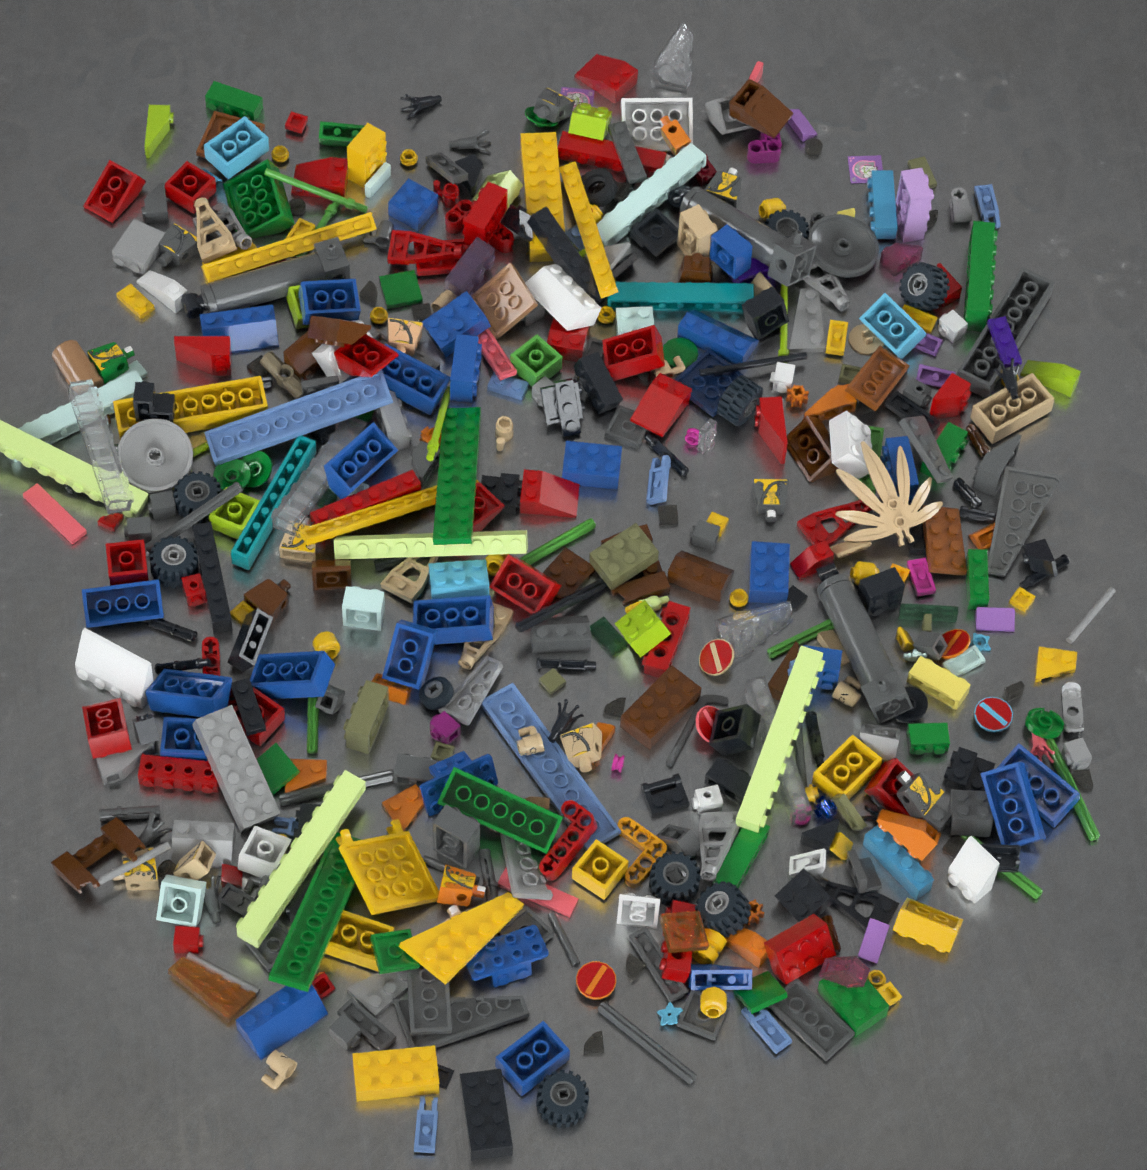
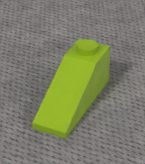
(157, 127)
(1053, 375)

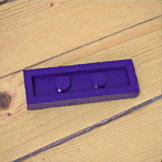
(1004, 341)

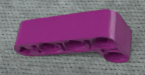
(765, 150)

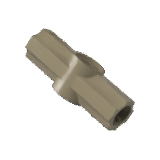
(278, 368)

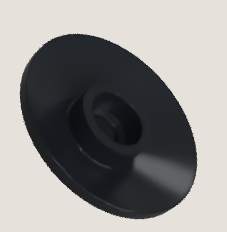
(919, 704)

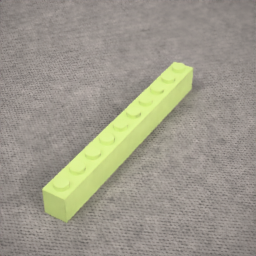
(59, 465)
(422, 545)
(779, 739)
(300, 859)

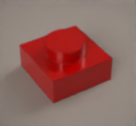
(296, 122)

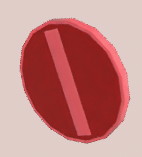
(705, 720)

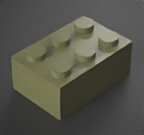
(623, 556)
(366, 716)

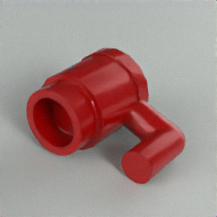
(449, 194)

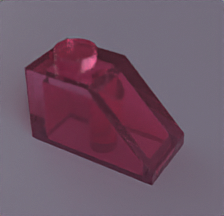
(899, 257)
(845, 971)

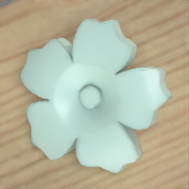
(914, 656)

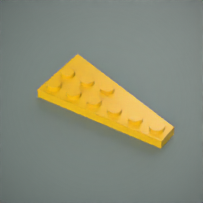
(456, 941)

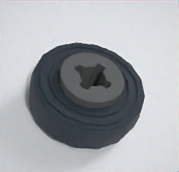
(436, 693)

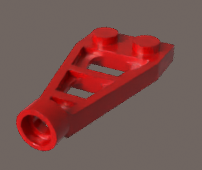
(400, 245)
(815, 531)

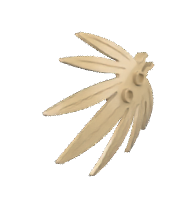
(894, 511)

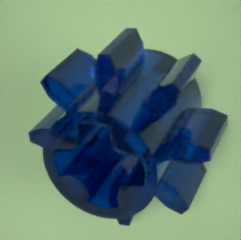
(825, 807)

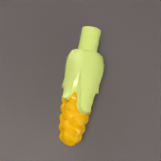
(654, 602)

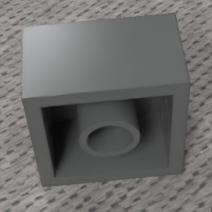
(970, 813)

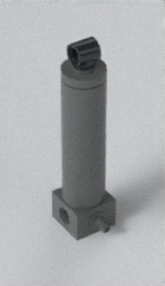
(787, 258)
(269, 282)
(862, 645)

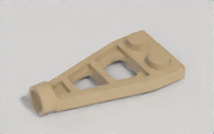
(219, 246)
(404, 587)
(471, 655)

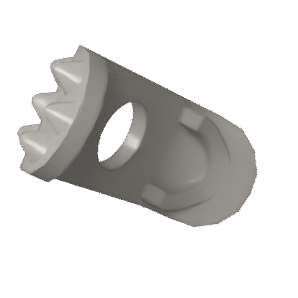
(1072, 698)

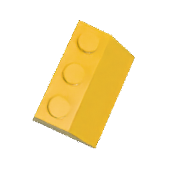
(927, 925)

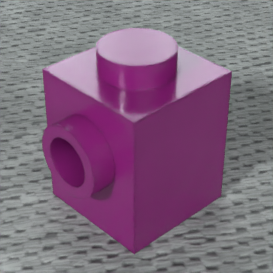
(444, 728)

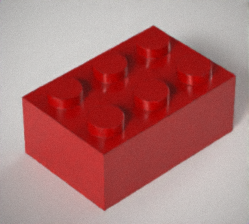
(485, 213)
(633, 352)
(524, 585)
(106, 728)
(799, 948)

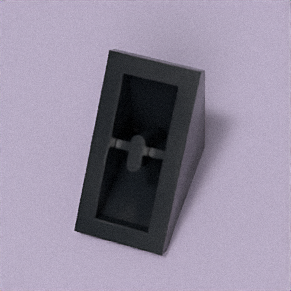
(820, 836)

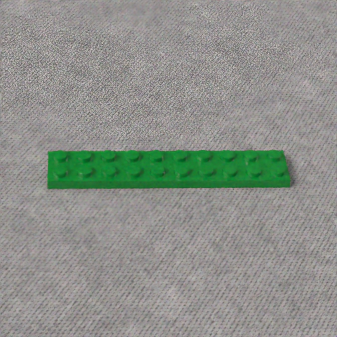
(457, 476)
(314, 921)

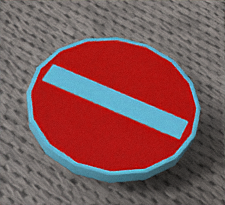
(993, 714)

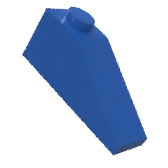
(724, 977)

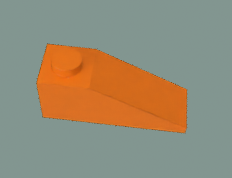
(832, 404)
(748, 946)

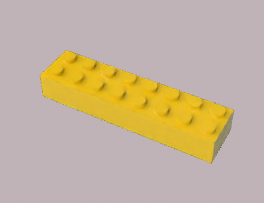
(541, 183)
(204, 405)

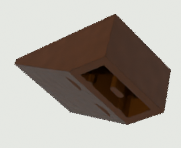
(759, 109)

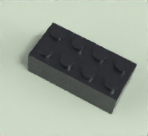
(486, 1114)

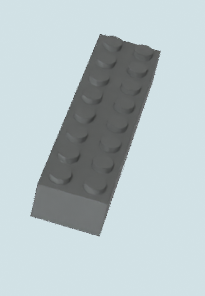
(1022, 308)

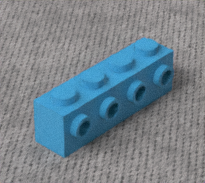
(883, 204)
(898, 862)

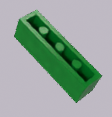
(742, 855)

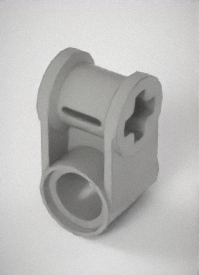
(960, 206)

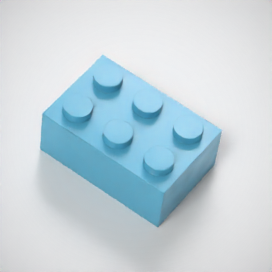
(236, 147)
(893, 326)
(458, 579)

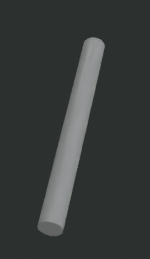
(1090, 615)
(130, 865)
(226, 975)

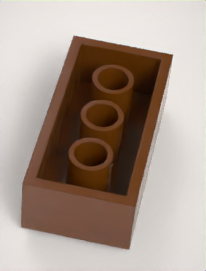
(660, 707)

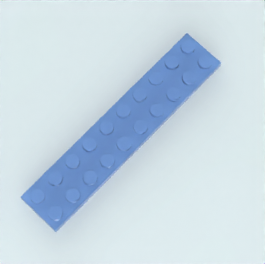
(298, 417)
(549, 768)

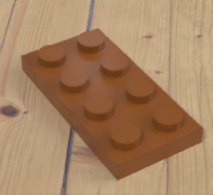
(877, 378)
(945, 542)

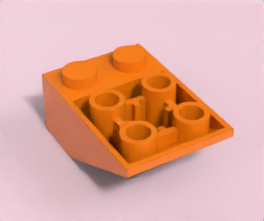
(909, 831)

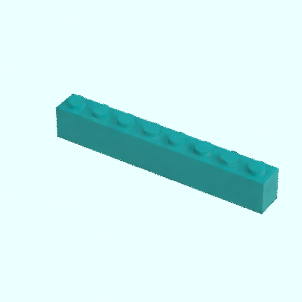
(682, 296)
(260, 523)

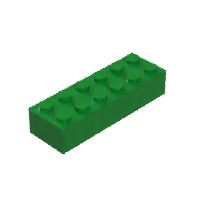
(980, 275)
(501, 810)

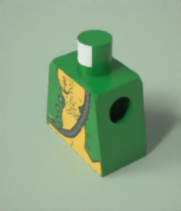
(110, 360)

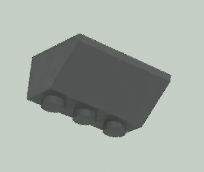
(561, 635)

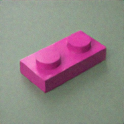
(921, 577)

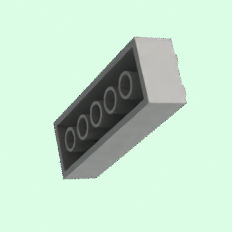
(236, 768)

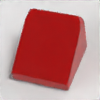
(232, 875)
(322, 984)

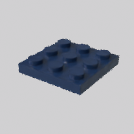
(710, 388)

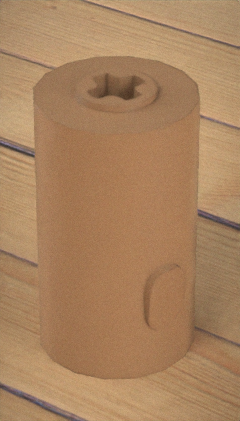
(75, 363)

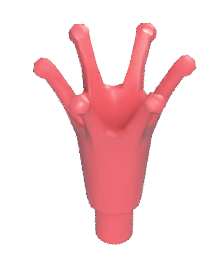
(1040, 748)

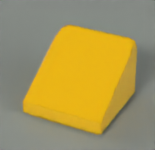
(904, 640)

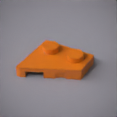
(310, 773)
(404, 805)

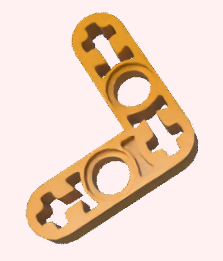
(647, 848)

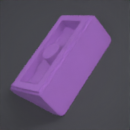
(801, 126)
(930, 344)
(932, 376)
(995, 619)
(873, 940)

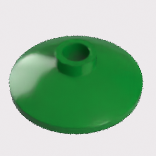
(540, 122)
(260, 461)
(228, 470)

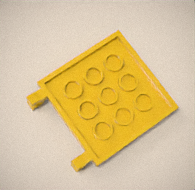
(388, 870)

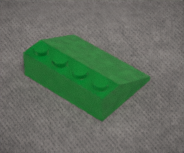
(259, 201)

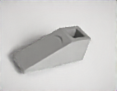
(120, 765)

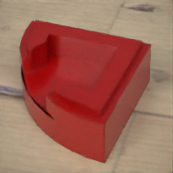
(111, 521)

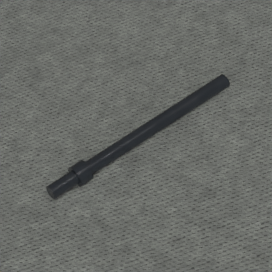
(720, 369)

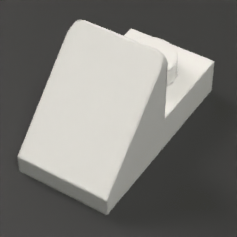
(811, 861)

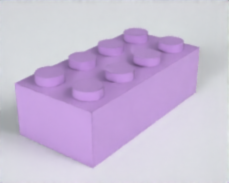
(913, 204)

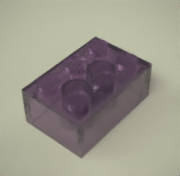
(470, 268)

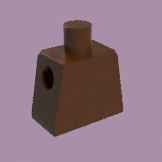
(695, 269)
(269, 597)

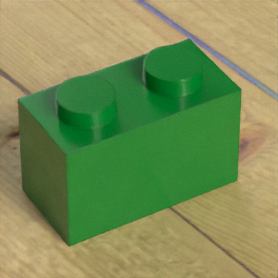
(928, 738)

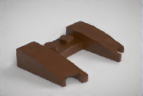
(652, 583)
(73, 867)

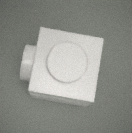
(952, 326)
(782, 377)
(707, 799)

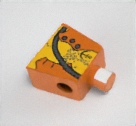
(673, 135)
(458, 887)

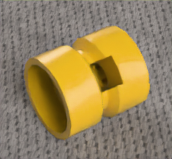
(716, 945)

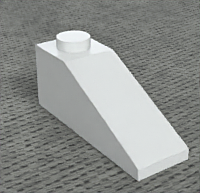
(164, 289)

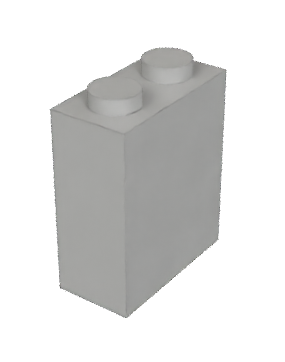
(138, 247)

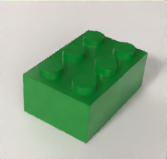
(855, 1005)

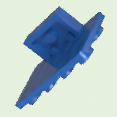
(431, 790)
(508, 956)

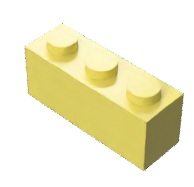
(938, 682)

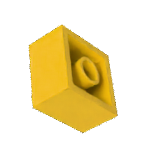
(600, 869)

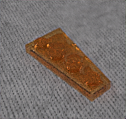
(218, 994)

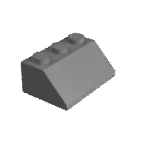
(394, 423)
(217, 835)

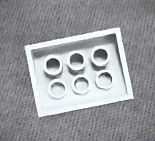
(643, 119)
(113, 668)

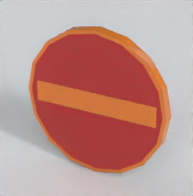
(957, 641)
(596, 980)

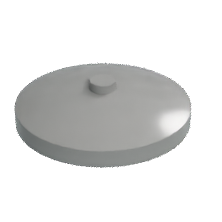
(155, 455)

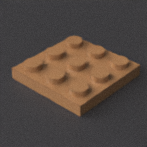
(504, 300)

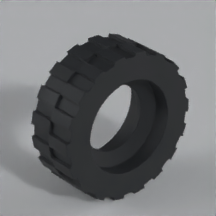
(607, 193)

